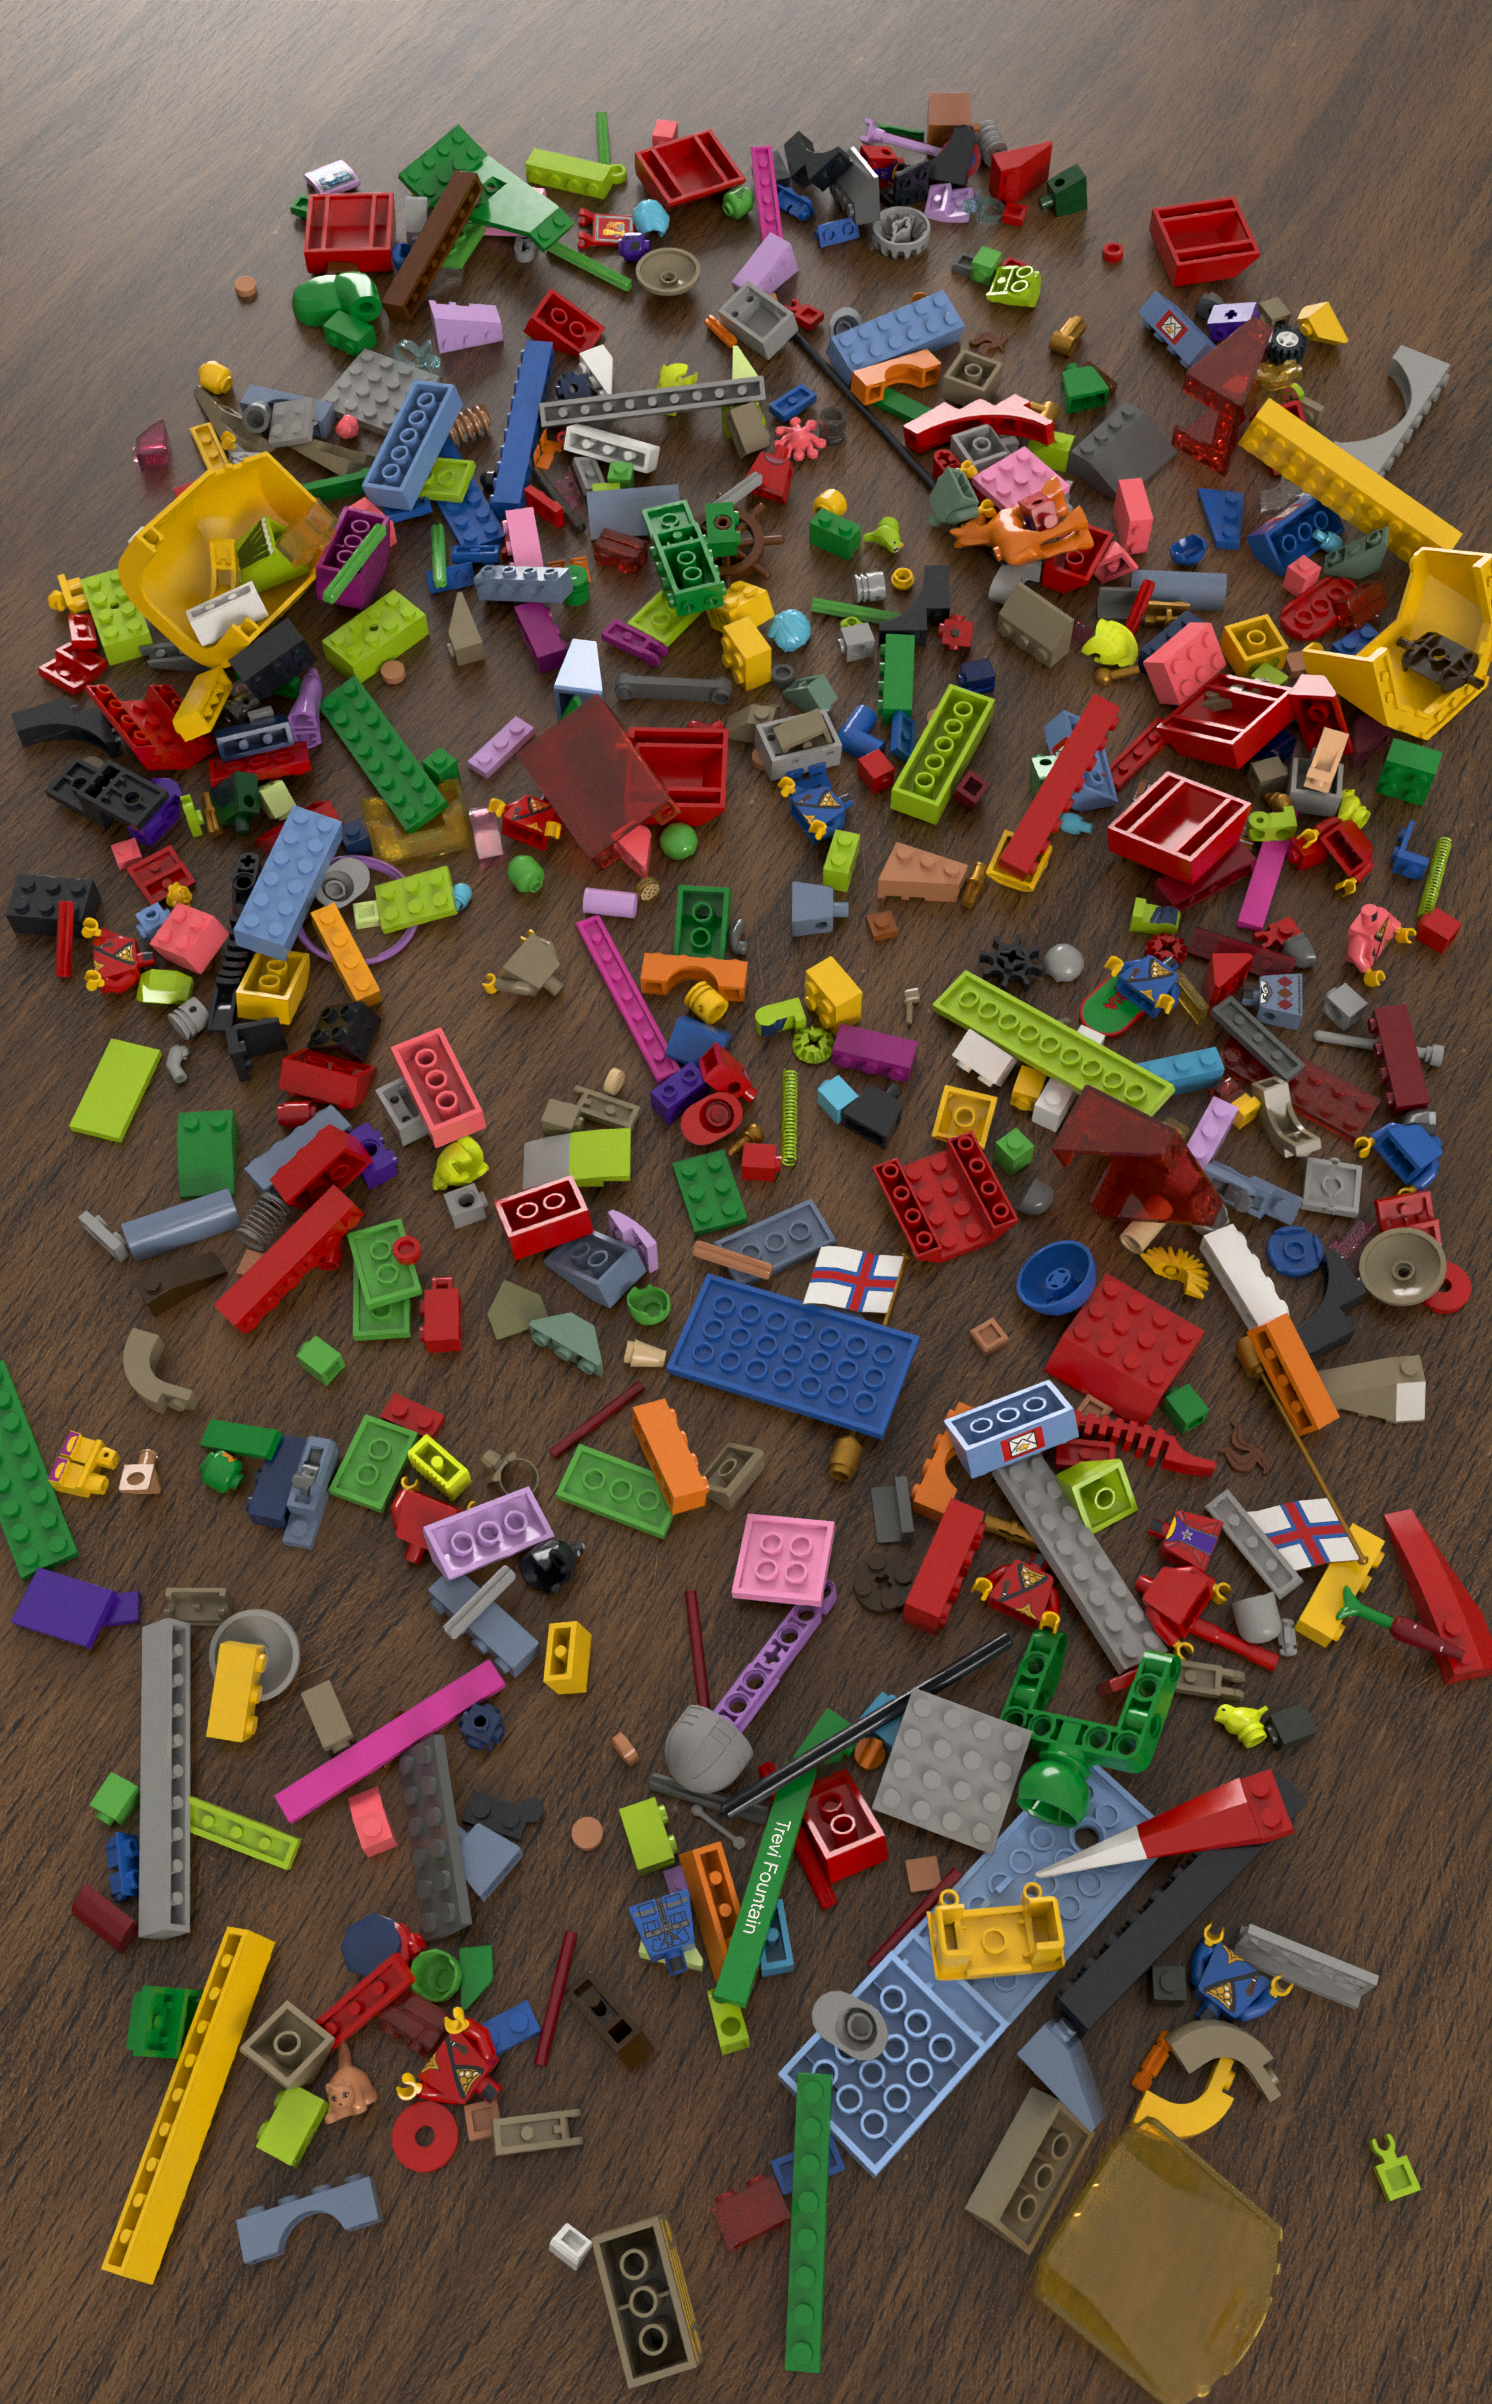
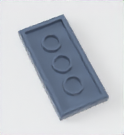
(622, 508)
(780, 1240)

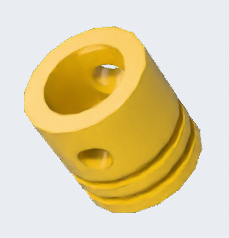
(705, 1001)

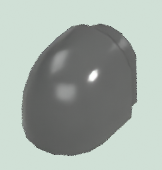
(1206, 304)
(1300, 948)
(1422, 1117)
(1037, 1198)

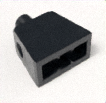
(875, 1114)

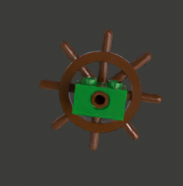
(724, 539)

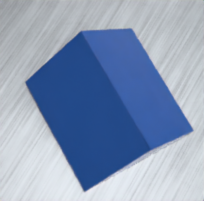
(693, 1039)

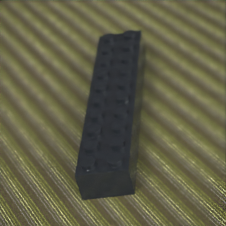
(1151, 1933)

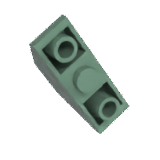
(1359, 556)
(570, 1339)

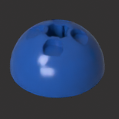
(1057, 1278)

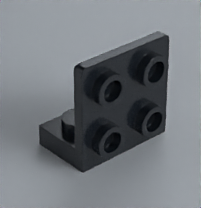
(908, 186)
(253, 1040)

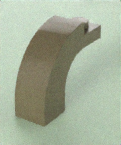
(1280, 1120)
(140, 1364)
(1211, 2039)

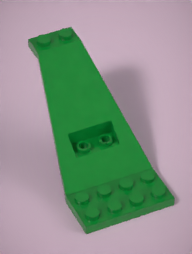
(508, 207)

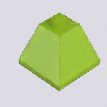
(1056, 454)
(1098, 1492)

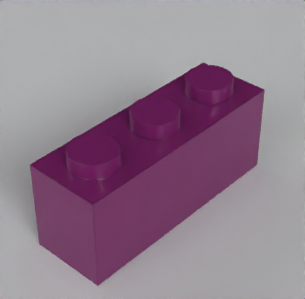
(541, 635)
(874, 1052)

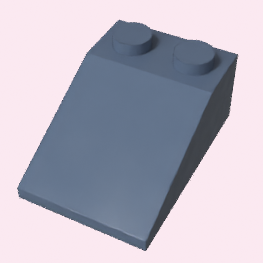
(597, 1266)
(1061, 2064)

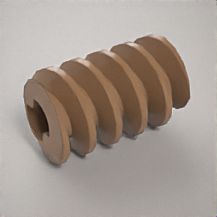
(469, 422)

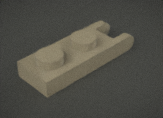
(606, 1109)
(533, 2132)

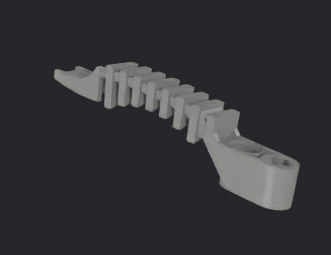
(1009, 575)

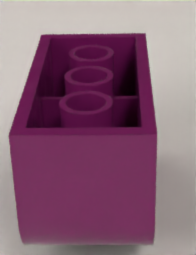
(351, 530)

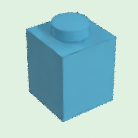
(835, 1097)

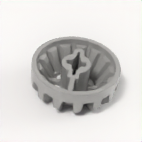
(894, 232)

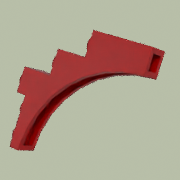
(1008, 417)

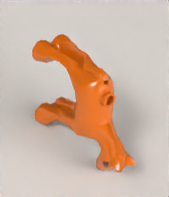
(1016, 543)

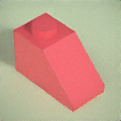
(1114, 563)
(636, 850)
(372, 1822)

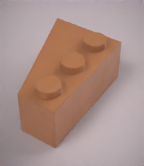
(921, 874)

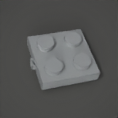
(292, 422)
(1331, 1187)

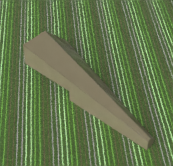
(226, 419)
(335, 457)

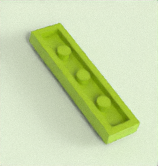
(242, 1833)

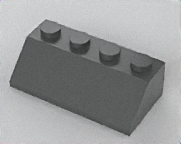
(858, 191)

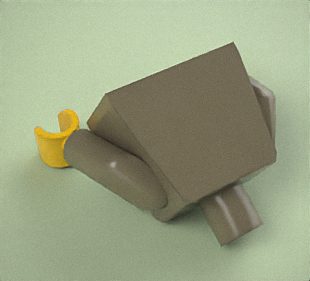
(528, 969)

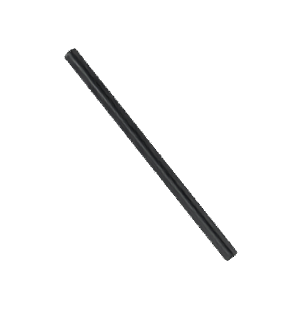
(863, 1727)

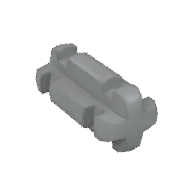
(1287, 1638)

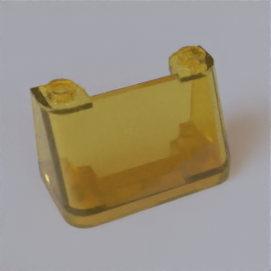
(441, 835)

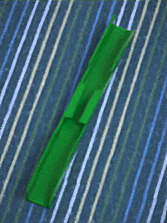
(914, 133)

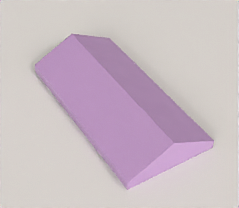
(487, 1533)

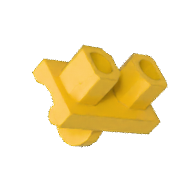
(60, 600)

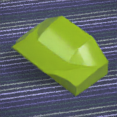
(164, 987)

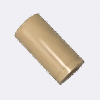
(1139, 1235)

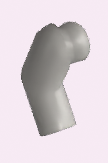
(173, 1062)

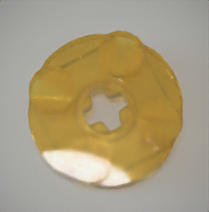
(1281, 375)

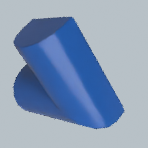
(855, 733)

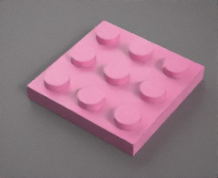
(1014, 478)
(784, 1560)

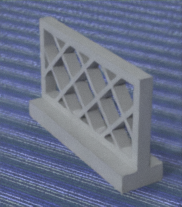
(1303, 1966)

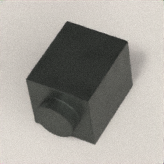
(1290, 1727)
(1166, 1986)

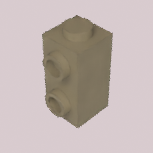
(329, 1718)

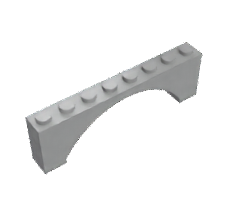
(1420, 384)

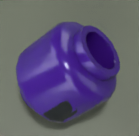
(633, 246)

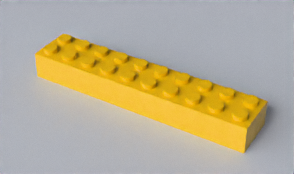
(1344, 482)

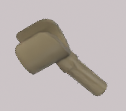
(911, 997)

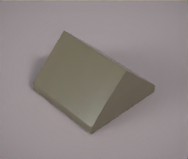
(733, 1473)
(289, 2047)

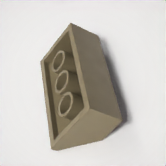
(1030, 2170)

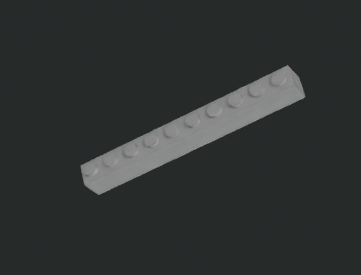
(652, 402)
(165, 1781)

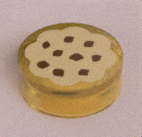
(647, 888)

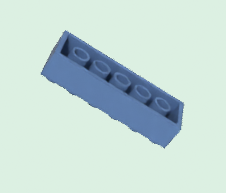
(912, 328)
(412, 445)
(288, 883)

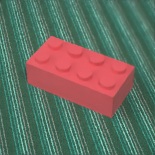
(438, 1087)

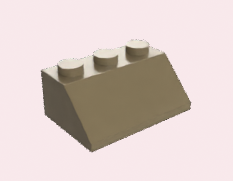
(1035, 625)

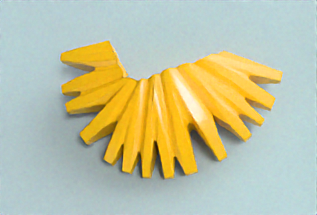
(1178, 1268)

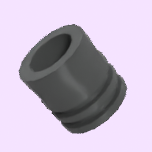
(257, 417)

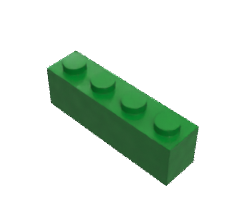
(898, 676)

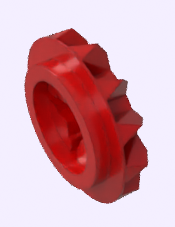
(1155, 945)

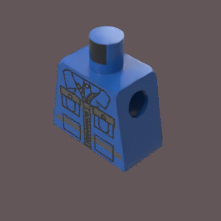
(666, 1929)

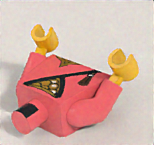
(1370, 936)

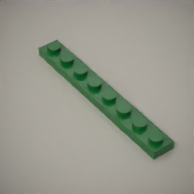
(809, 2223)

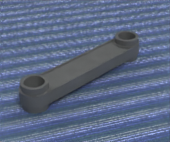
(632, 686)

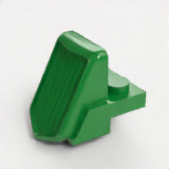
(161, 2020)

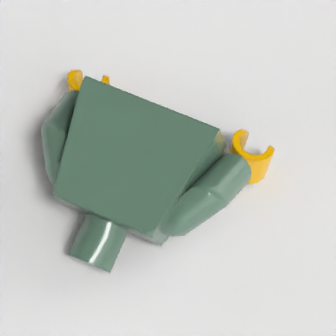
(955, 499)

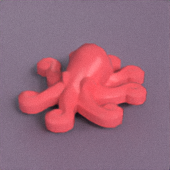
(799, 439)

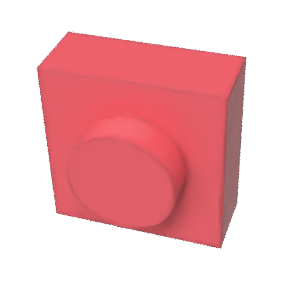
(126, 853)

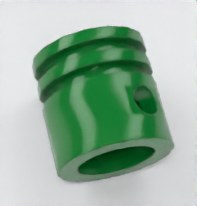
(580, 585)

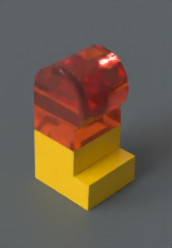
(1230, 1092)

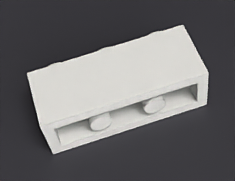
(216, 616)

